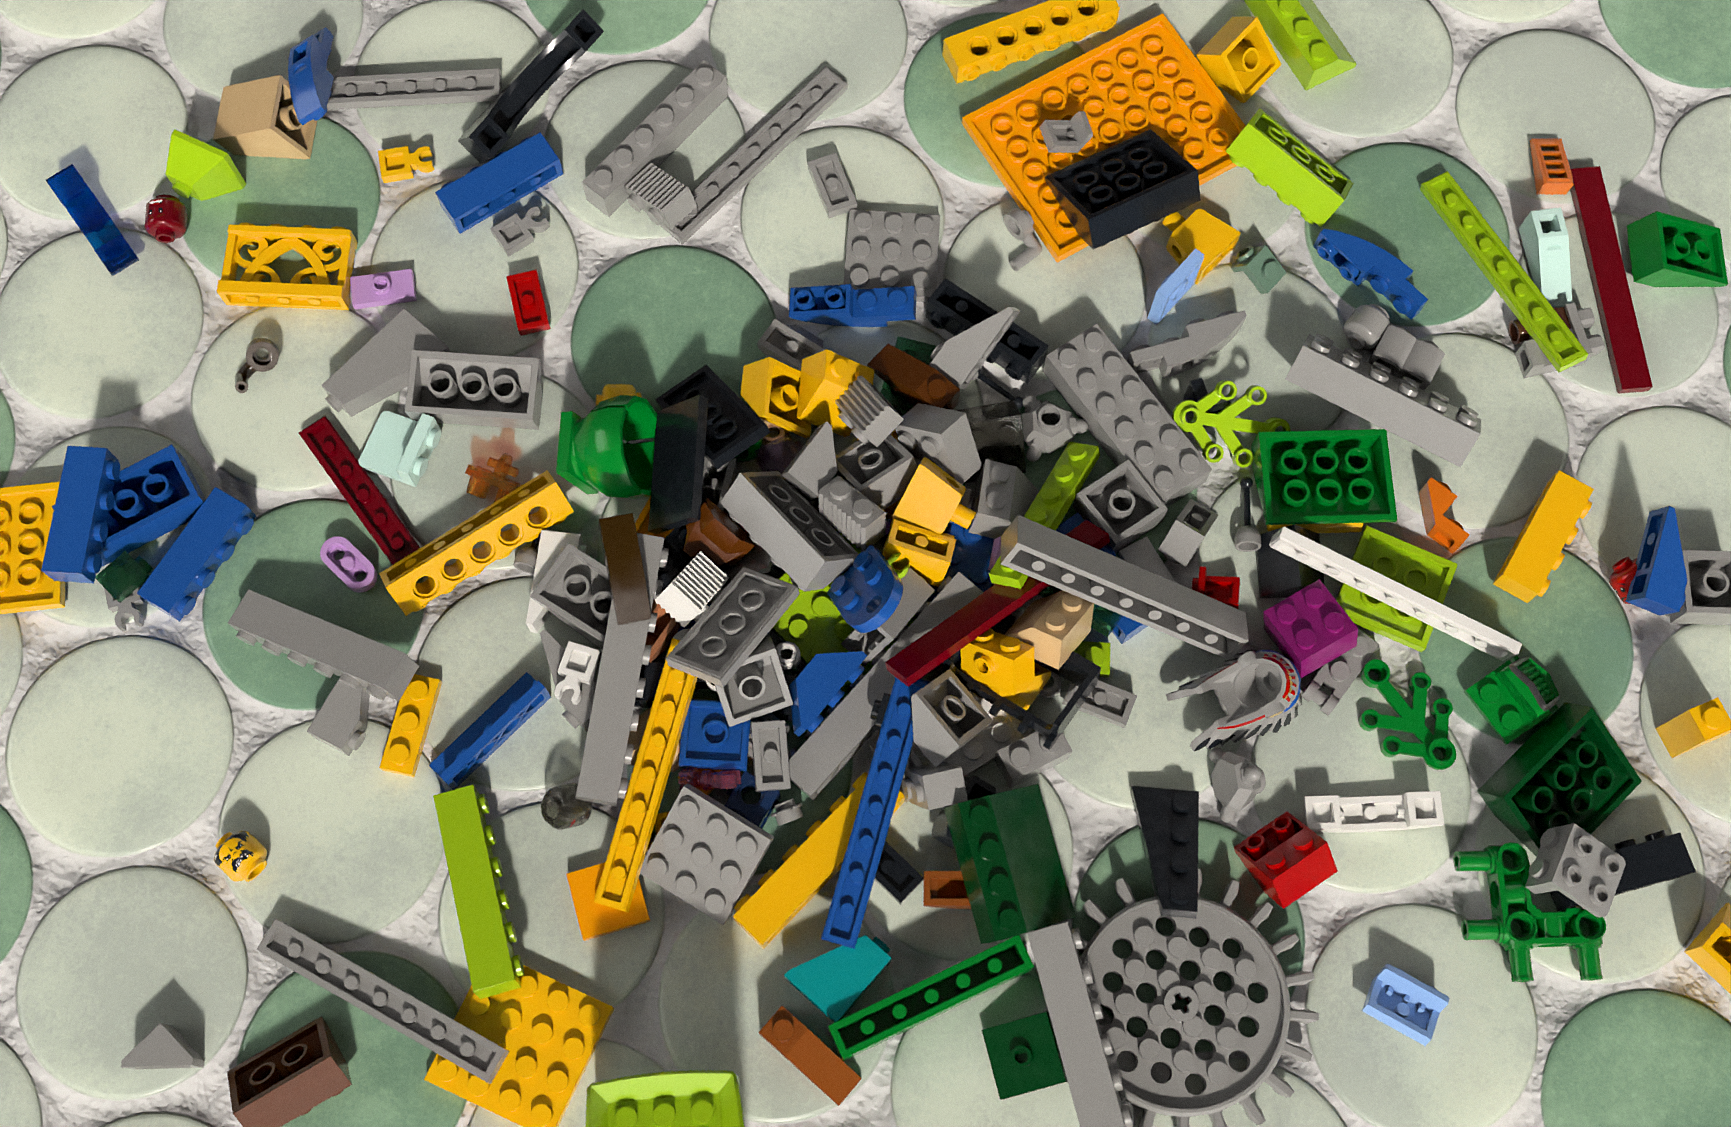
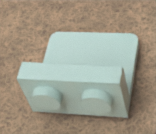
(400, 447)

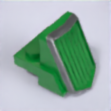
(1514, 697)

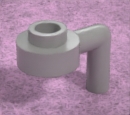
(1021, 227)

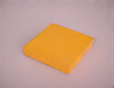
(598, 919)

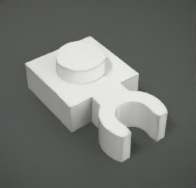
(577, 666)

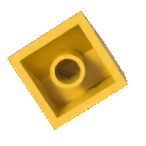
(1239, 57)
(822, 382)
(773, 394)

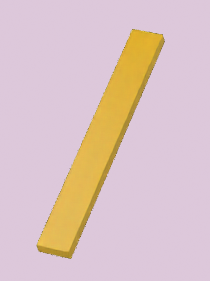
(646, 787)

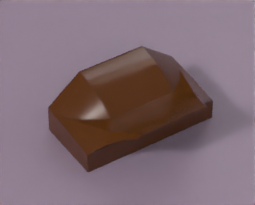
(717, 537)

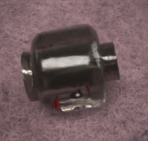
(562, 809)

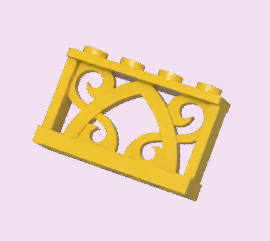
(274, 242)

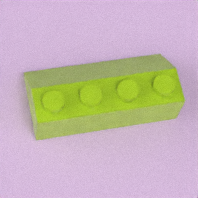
(1303, 39)
(1289, 168)

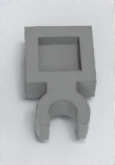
(516, 233)
(126, 609)

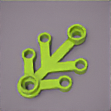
(1225, 421)

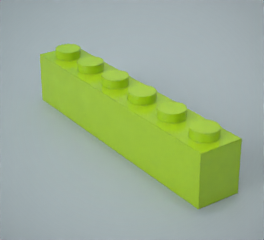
(477, 891)

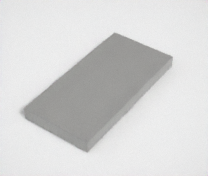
(732, 626)

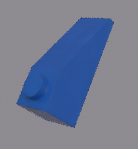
(1660, 566)

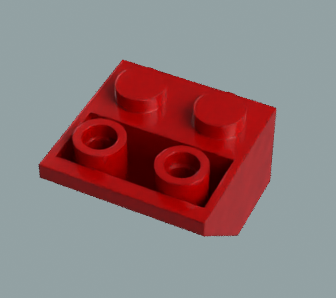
(1286, 859)

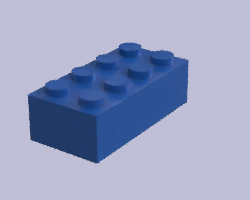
(150, 502)

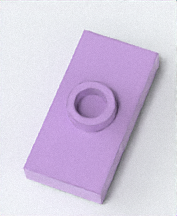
(383, 289)

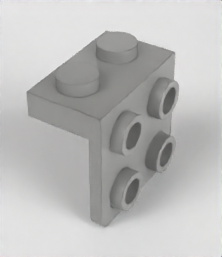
(1577, 867)

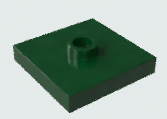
(1024, 1055)

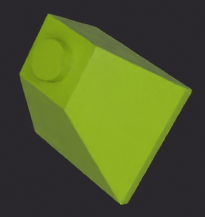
(200, 169)

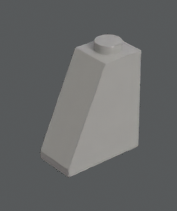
(914, 595)

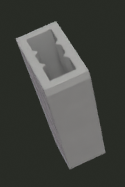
(380, 365)

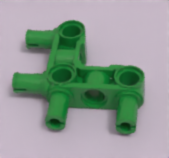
(1513, 902)

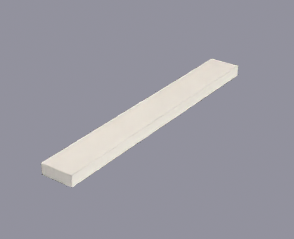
(1394, 594)

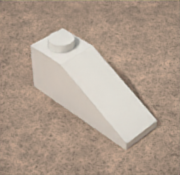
(549, 549)

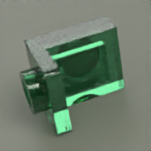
(124, 575)

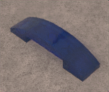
(92, 220)

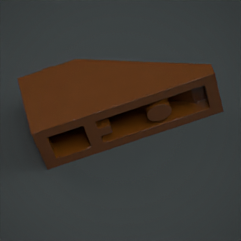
(914, 379)

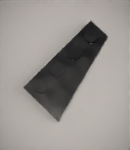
(1171, 845)

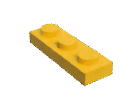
(411, 726)

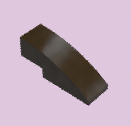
(624, 568)

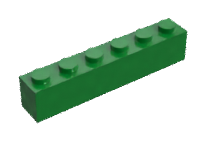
(930, 997)

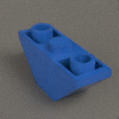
(821, 685)

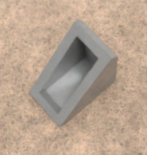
(163, 1050)

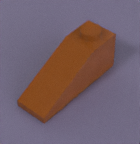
(809, 1055)

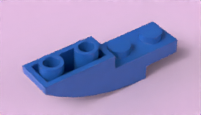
(308, 76)
(1364, 261)
(852, 308)

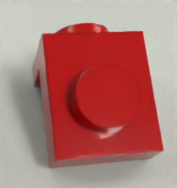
(1218, 587)

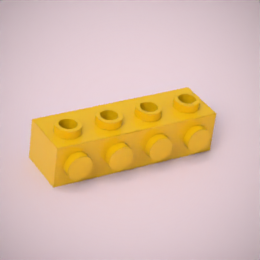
(1544, 536)

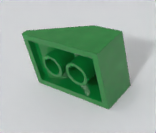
(1676, 252)

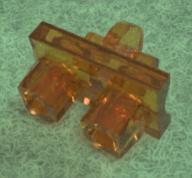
(482, 478)

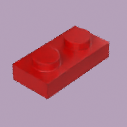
(528, 302)

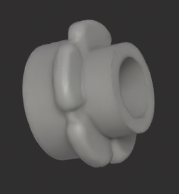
(787, 811)

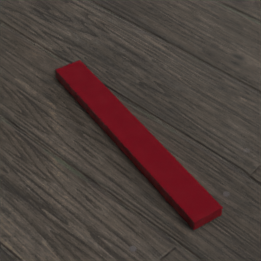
(1609, 281)
(975, 618)

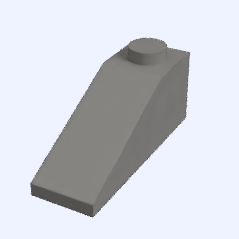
(966, 352)
(574, 714)
(342, 718)

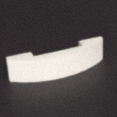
(1374, 813)

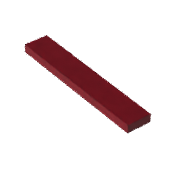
(359, 490)

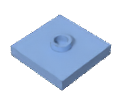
(1175, 286)

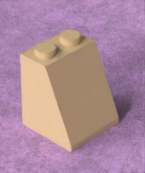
(262, 121)

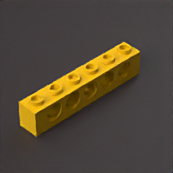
(1014, 30)
(459, 542)

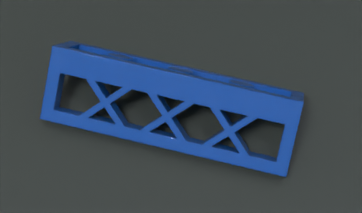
(490, 730)

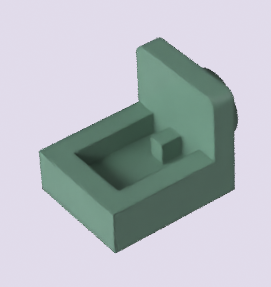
(1260, 267)

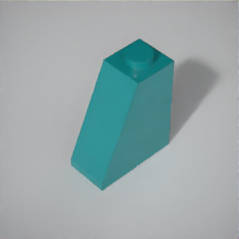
(840, 976)

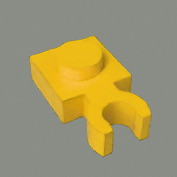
(400, 163)

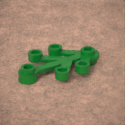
(1411, 719)

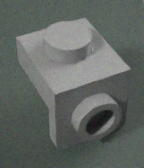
(1066, 135)

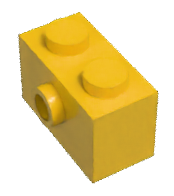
(999, 661)

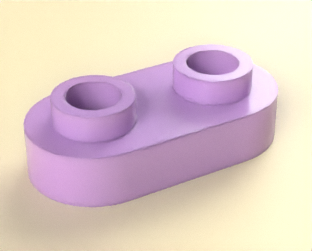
(350, 565)

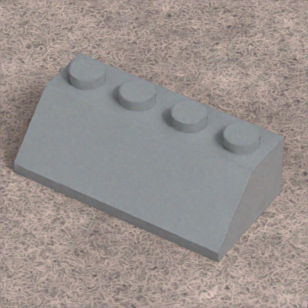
(475, 389)
(788, 529)

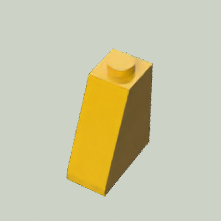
(1695, 727)

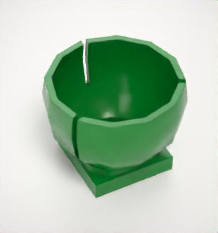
(597, 451)

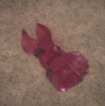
(707, 780)

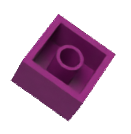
(1310, 628)

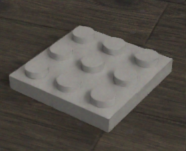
(892, 251)
(705, 853)

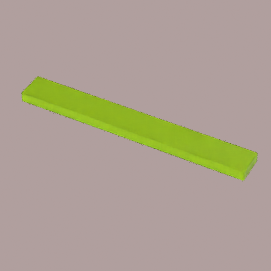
(1504, 272)

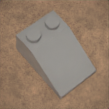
(577, 593)

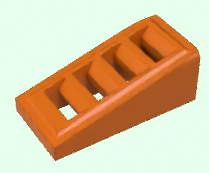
(1550, 185)

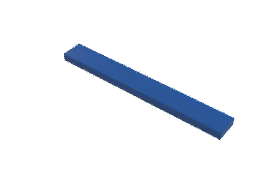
(872, 818)

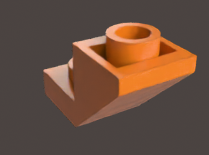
(1435, 500)

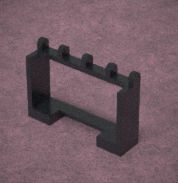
(1075, 669)

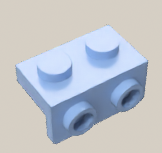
(1405, 1003)

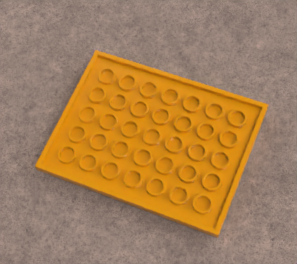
(1125, 89)

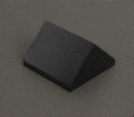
(1280, 574)

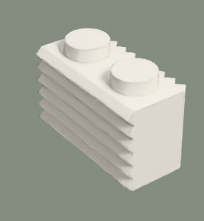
(692, 590)

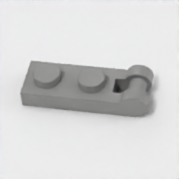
(1340, 674)

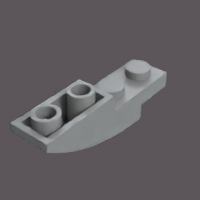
(1197, 344)

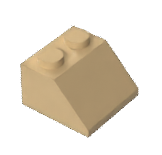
(1054, 626)

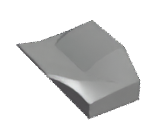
(789, 344)

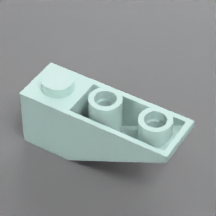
(1548, 254)

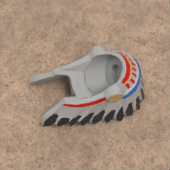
(1255, 692)

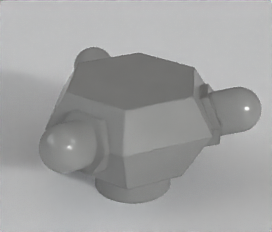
(1048, 427)
(1234, 782)

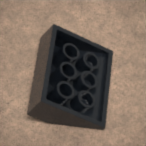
(1124, 188)

